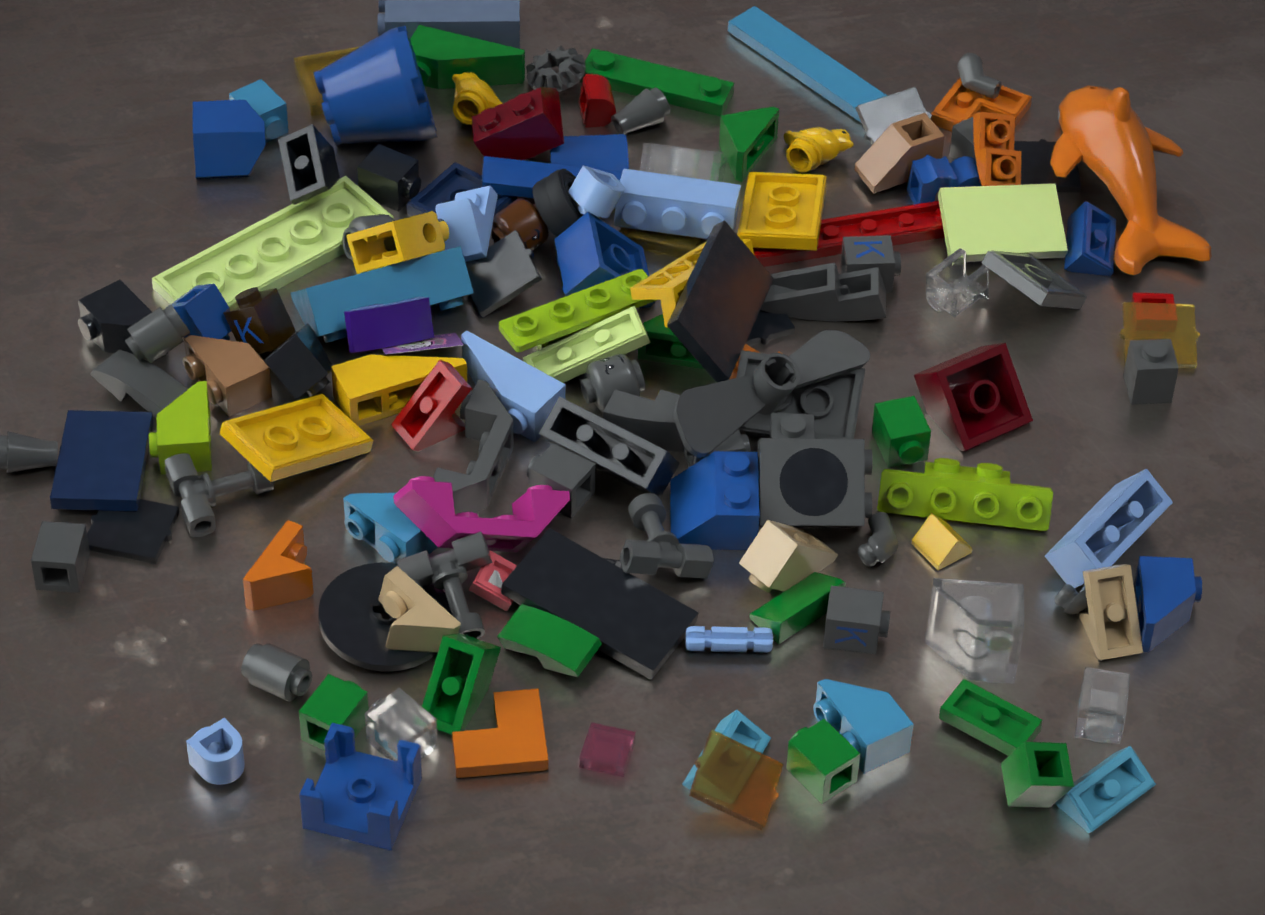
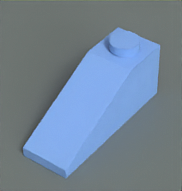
(519, 386)

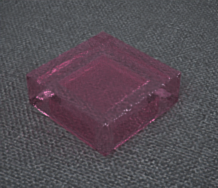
(607, 749)

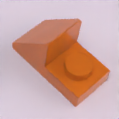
(279, 571)

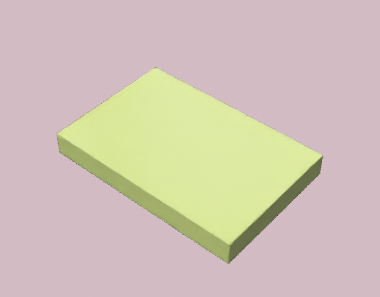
(1003, 219)

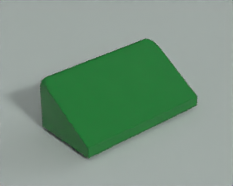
(796, 606)

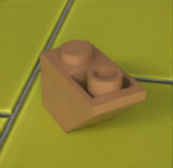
(891, 155)
(232, 369)

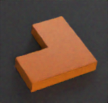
(962, 103)
(513, 746)

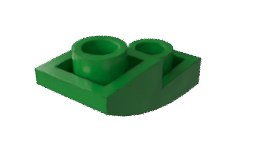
(553, 640)

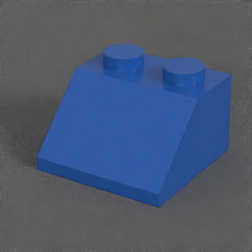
(595, 253)
(717, 501)

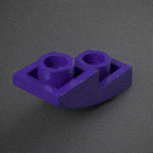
(389, 324)

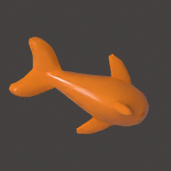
(1119, 149)

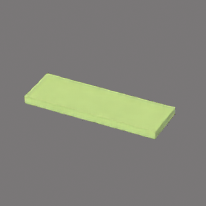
(275, 248)

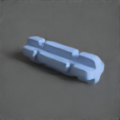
(729, 639)

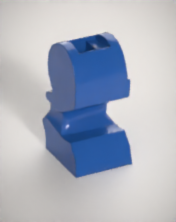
(931, 174)

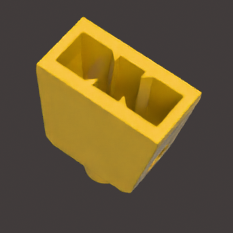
(412, 236)

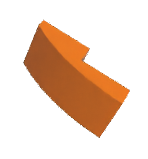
(994, 149)

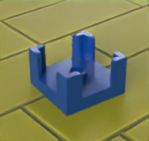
(361, 793)

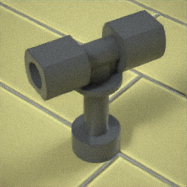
(200, 491)
(662, 547)
(448, 573)

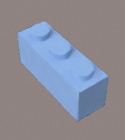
(675, 204)
(1109, 527)

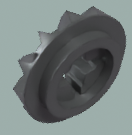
(570, 67)

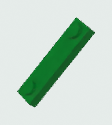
(678, 86)

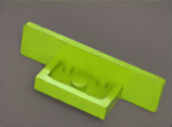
(571, 313)
(965, 495)

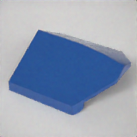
(226, 138)

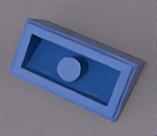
(593, 151)
(1090, 241)

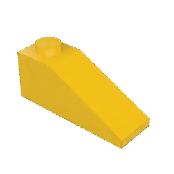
(382, 384)

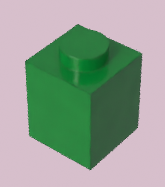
(901, 431)
(332, 703)
(822, 760)
(1037, 774)

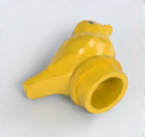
(472, 96)
(815, 147)

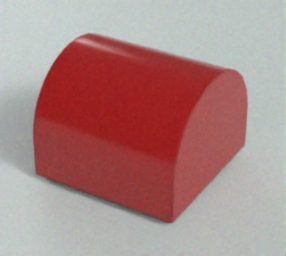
(596, 101)

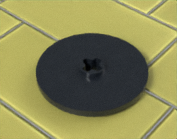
(354, 624)

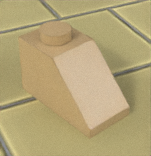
(784, 556)

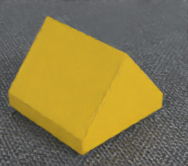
(940, 543)

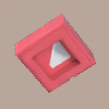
(490, 579)

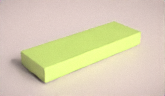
(606, 338)

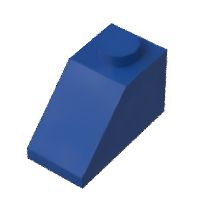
(1164, 596)

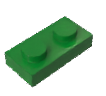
(989, 718)

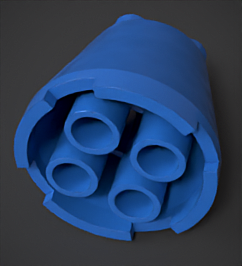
(377, 93)

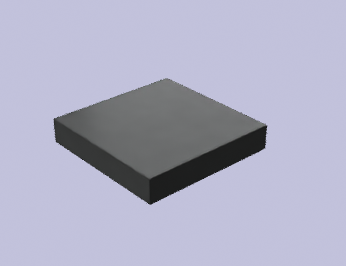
(1034, 279)

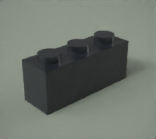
(610, 447)

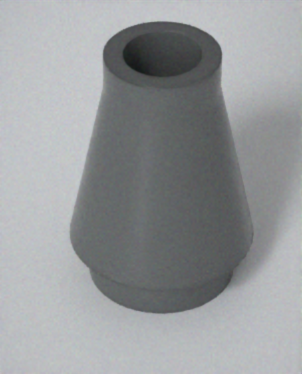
(644, 110)
(26, 452)

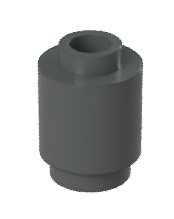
(156, 334)
(277, 671)

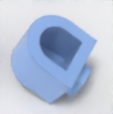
(596, 191)
(217, 753)

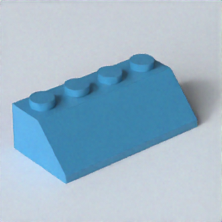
(436, 276)

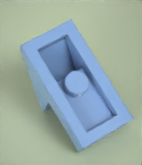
(469, 221)

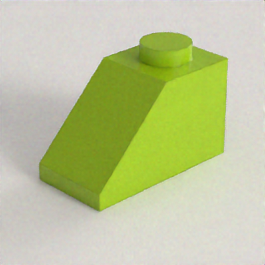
(184, 429)

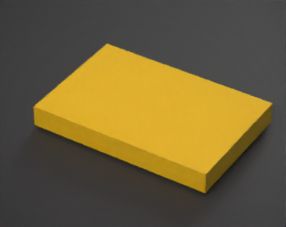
(783, 210)
(296, 437)

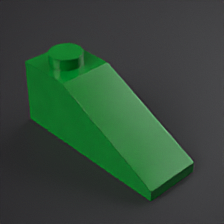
(446, 53)

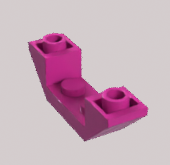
(432, 511)

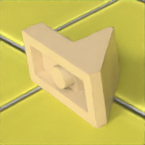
(1111, 612)
(419, 616)

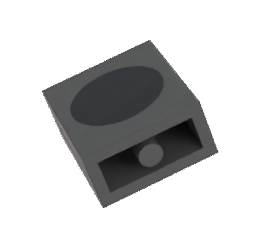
(814, 482)

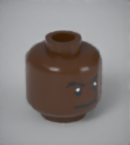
(525, 219)

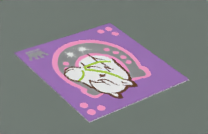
(438, 341)

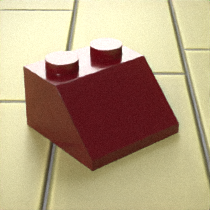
(520, 126)
(974, 396)

